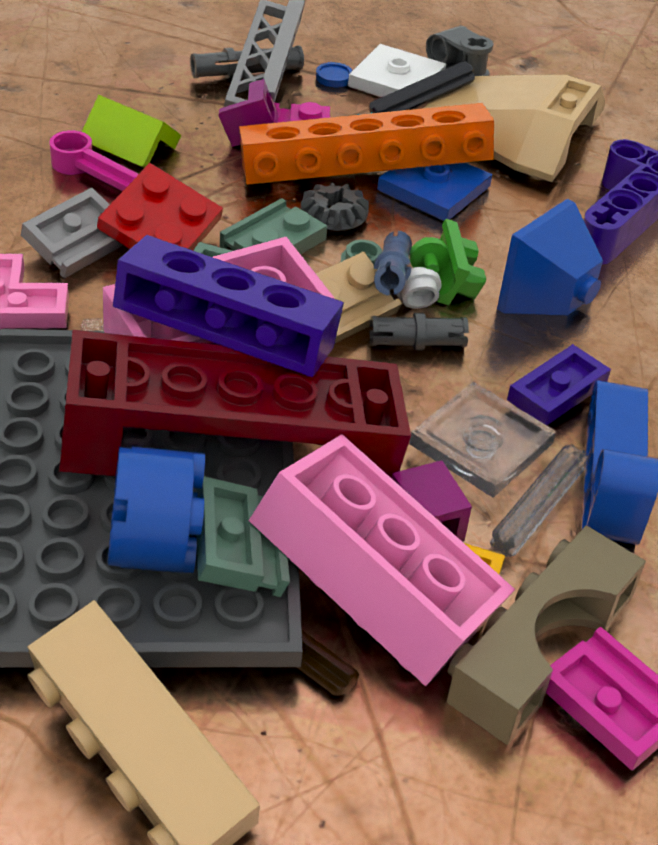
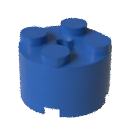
(156, 509)

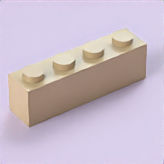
(140, 734)

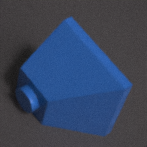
(551, 265)

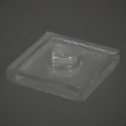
(482, 438)

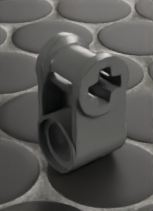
(460, 45)

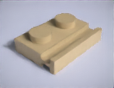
(354, 285)

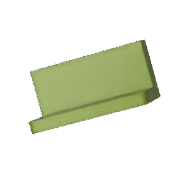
(127, 132)

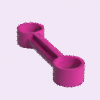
(73, 155)

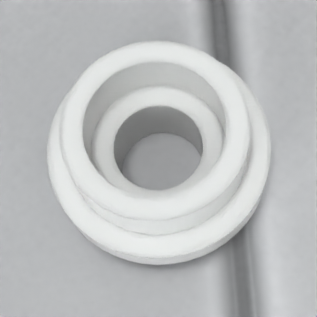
(421, 288)

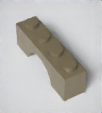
(504, 673)

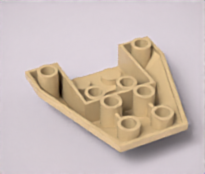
(532, 117)

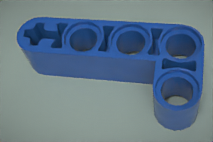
(618, 472)

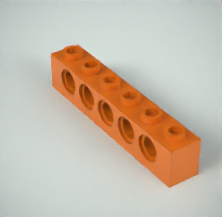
(366, 143)

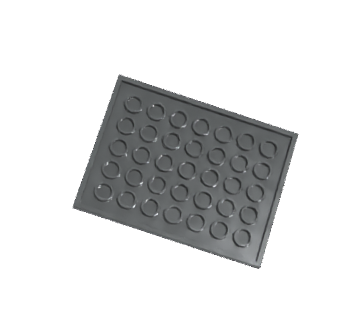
(60, 534)

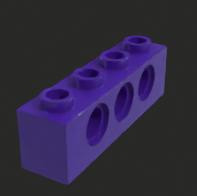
(227, 304)

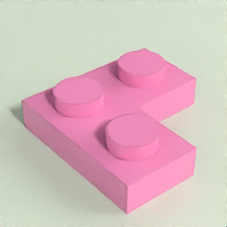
(29, 304)

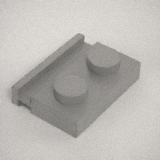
(69, 233)

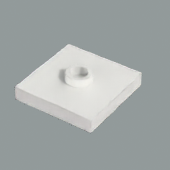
(390, 70)

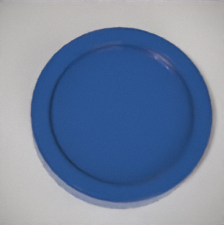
(333, 74)

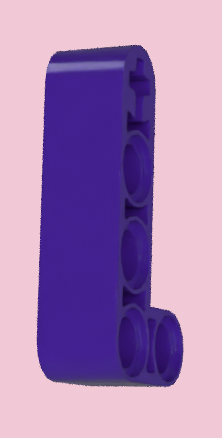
(630, 203)

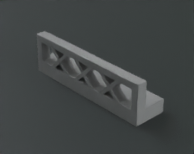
(273, 59)

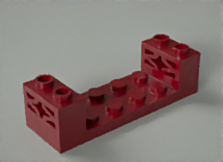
(223, 393)

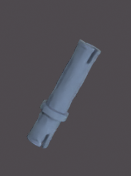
(393, 263)

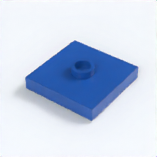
(436, 189)

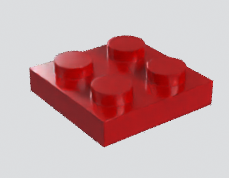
(159, 208)

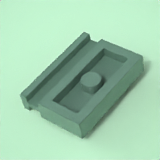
(274, 223)
(233, 549)

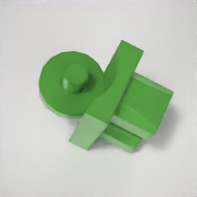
(453, 261)

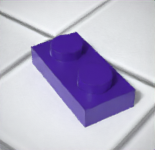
(557, 384)

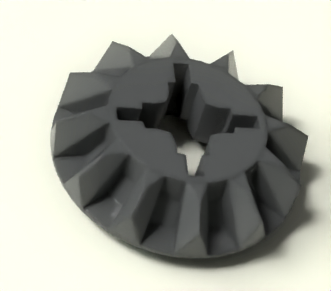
(346, 210)

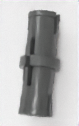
(418, 331)

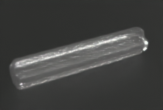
(538, 501)

